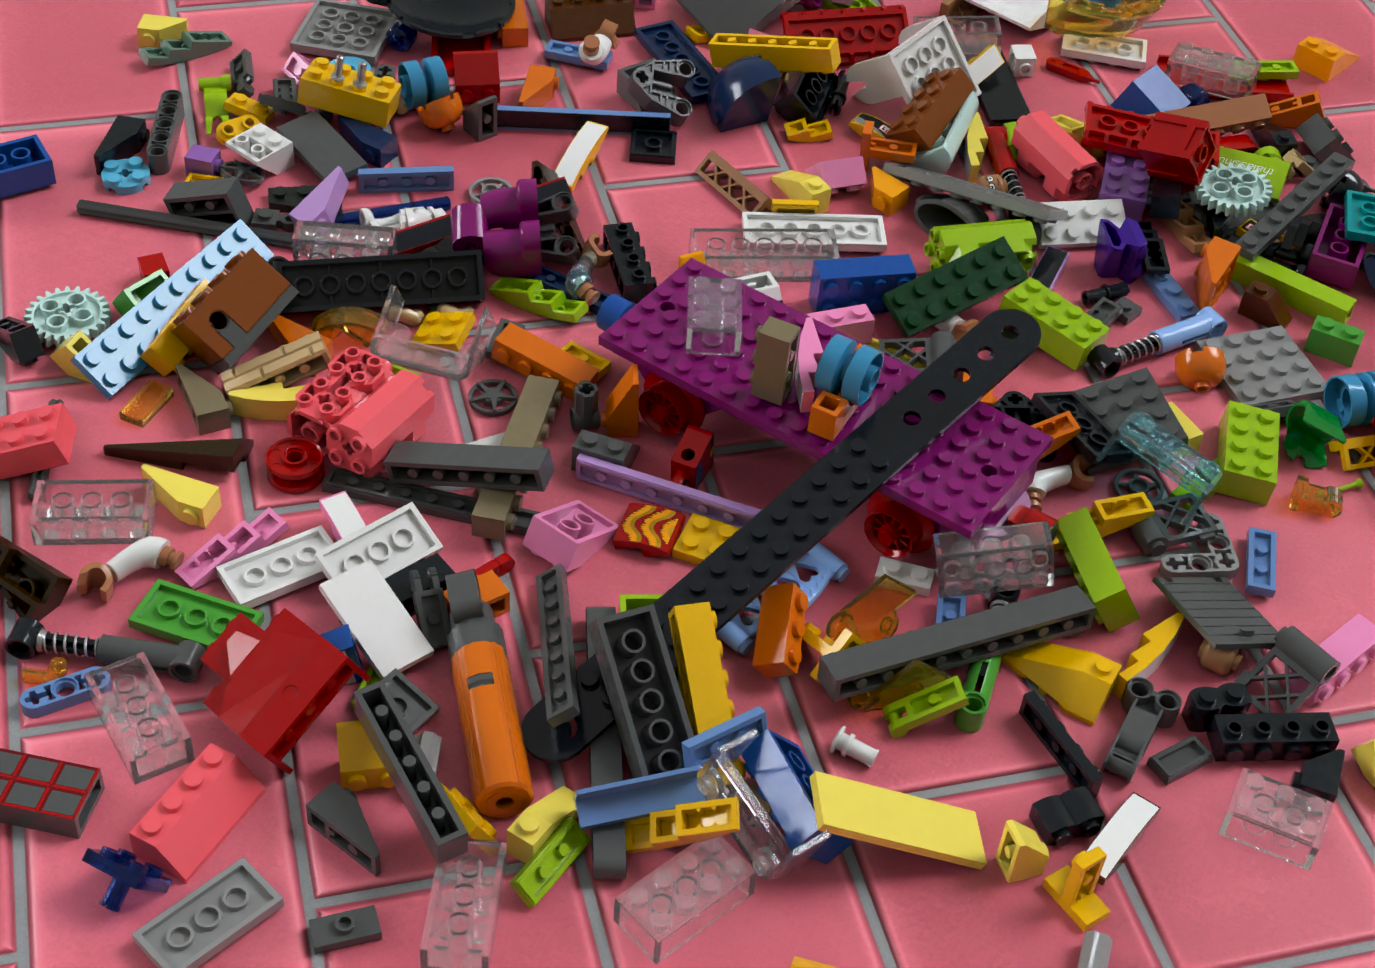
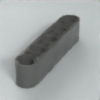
(165, 132)

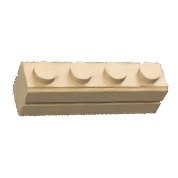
(285, 365)

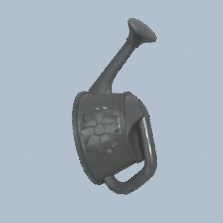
(945, 210)

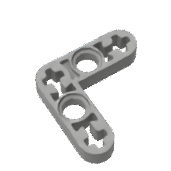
(1181, 564)

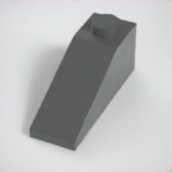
(340, 819)

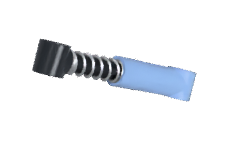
(1203, 325)

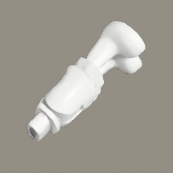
(405, 218)

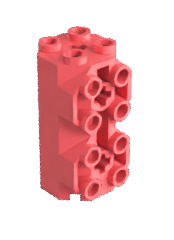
(1053, 153)
(326, 400)
(386, 415)

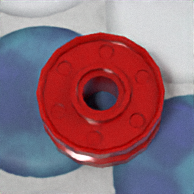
(295, 465)

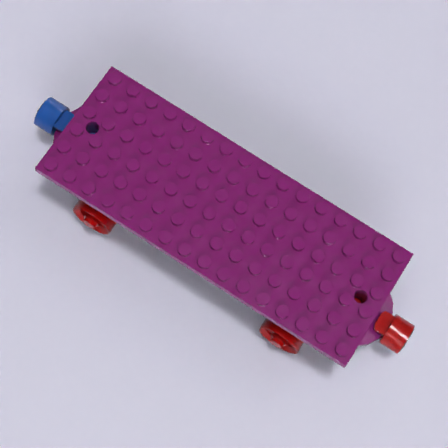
(957, 484)

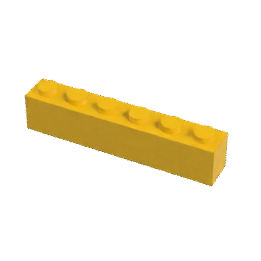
(784, 52)
(701, 668)

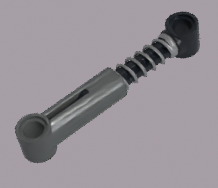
(178, 660)

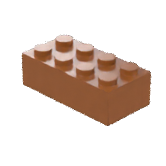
(932, 108)

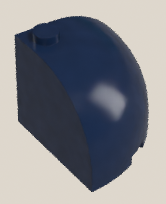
(743, 93)

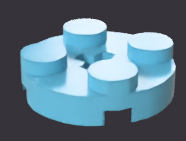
(115, 171)

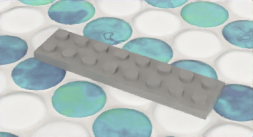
(978, 194)

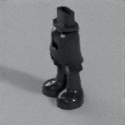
(1299, 257)

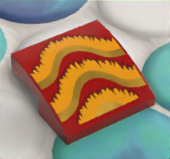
(649, 528)

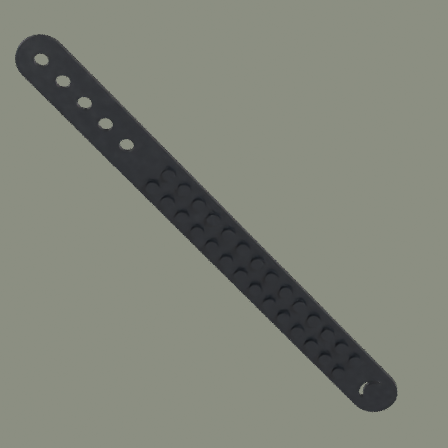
(809, 509)

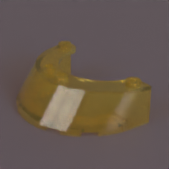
(1093, 20)

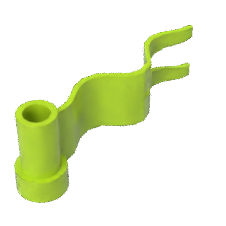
(215, 94)

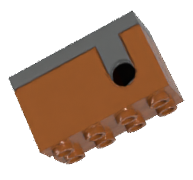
(238, 305)

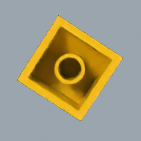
(359, 760)

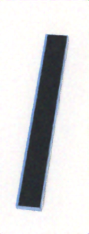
(574, 119)

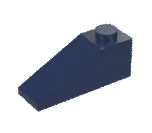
(371, 143)

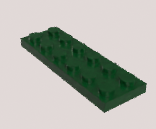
(954, 287)

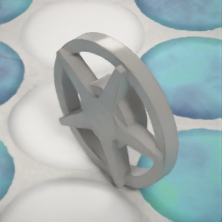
(484, 188)

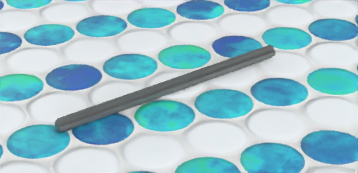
(176, 221)

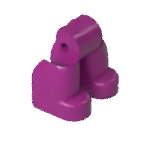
(508, 251)

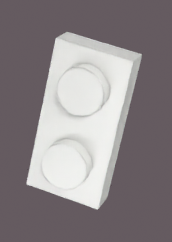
(912, 575)

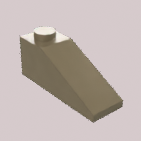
(204, 402)

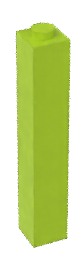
(1296, 289)

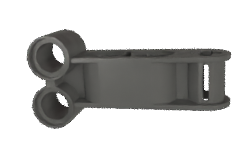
(1145, 713)

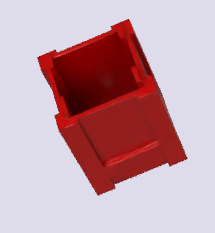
(1177, 148)

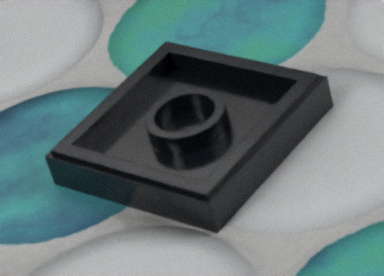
(653, 146)

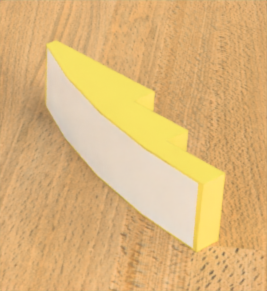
(974, 148)

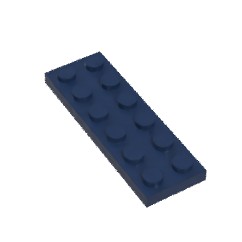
(668, 42)

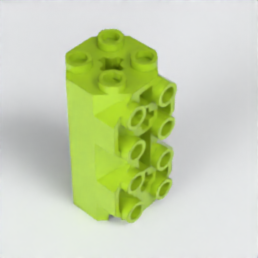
(954, 241)

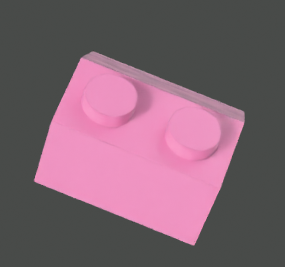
(841, 173)

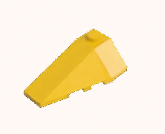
(1071, 676)

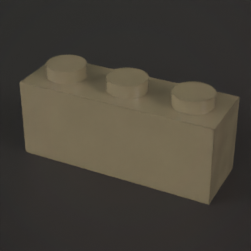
(774, 360)

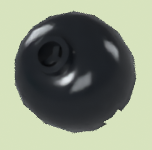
(1336, 194)

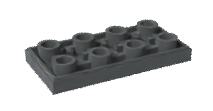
(321, 146)

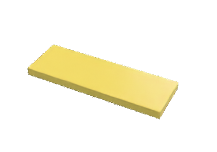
(897, 820)

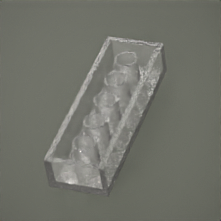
(747, 251)

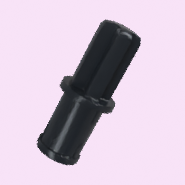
(1110, 292)

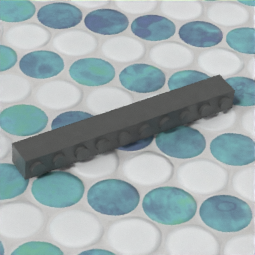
(957, 641)

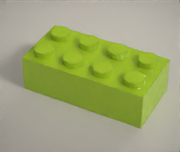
(1065, 328)
(1248, 452)
(1095, 570)

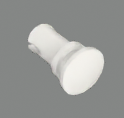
(854, 748)

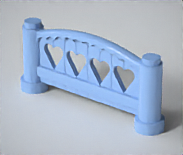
(820, 559)

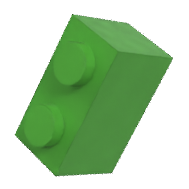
(1334, 340)

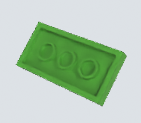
(186, 614)

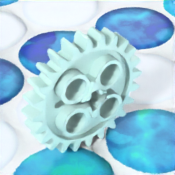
(1234, 190)
(66, 313)

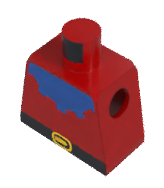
(690, 468)

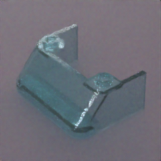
(1168, 455)

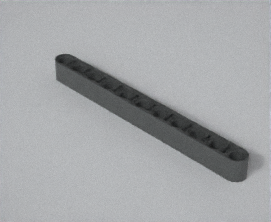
(606, 768)

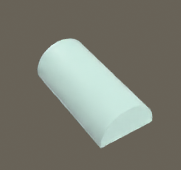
(945, 148)

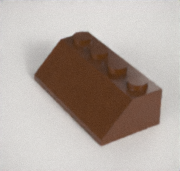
(579, 18)

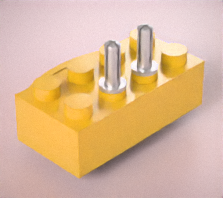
(349, 91)

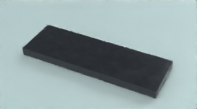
(1001, 97)

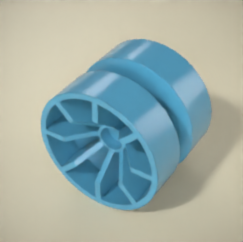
(423, 81)
(849, 369)

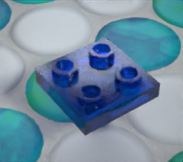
(125, 874)

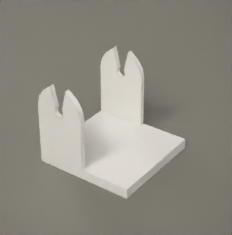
(922, 50)

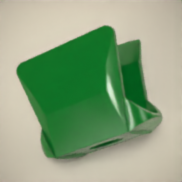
(1309, 432)

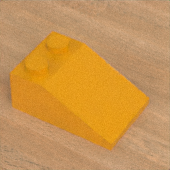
(1322, 58)

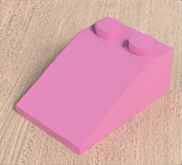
(568, 534)

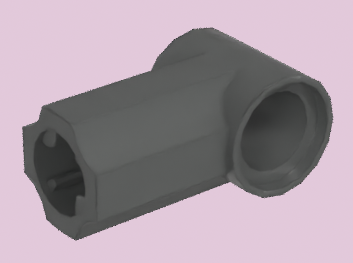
(585, 411)

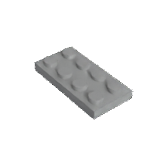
(209, 918)

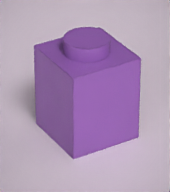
(203, 160)

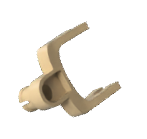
(1297, 161)

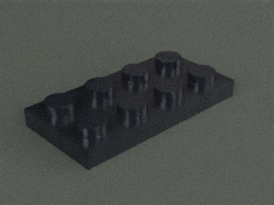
(1094, 430)

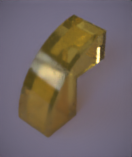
(353, 321)

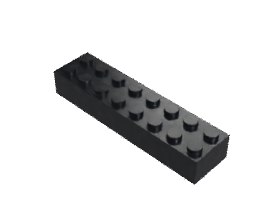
(366, 280)

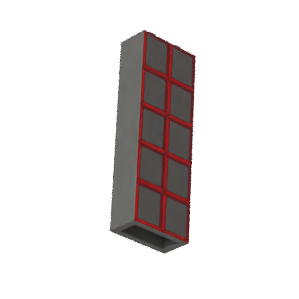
(47, 793)

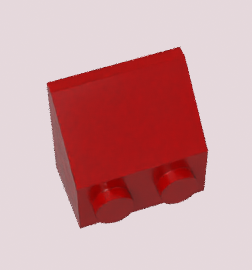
(476, 75)

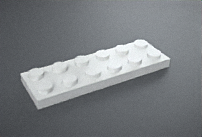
(852, 232)

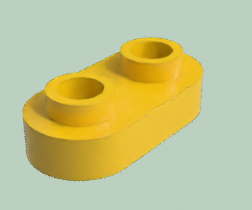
(236, 126)

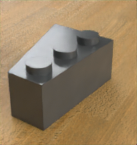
(210, 200)

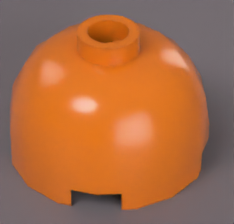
(442, 112)
(1200, 369)

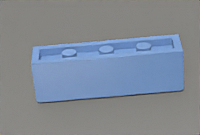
(406, 179)
(636, 797)

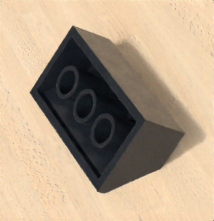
(805, 96)

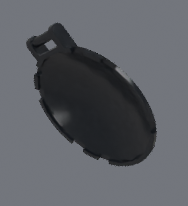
(452, 17)

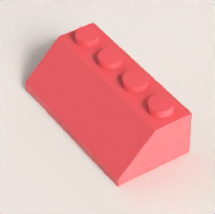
(196, 813)

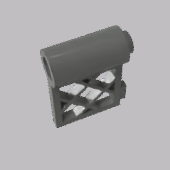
(934, 348)
(1153, 534)
(1301, 656)

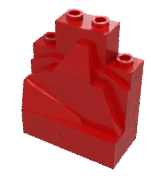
(274, 681)

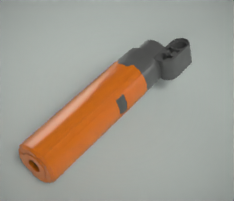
(486, 702)

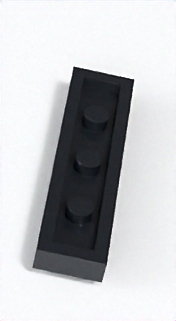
(1059, 743)

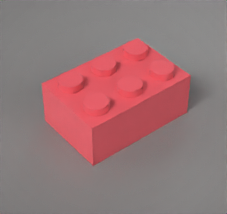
(35, 440)

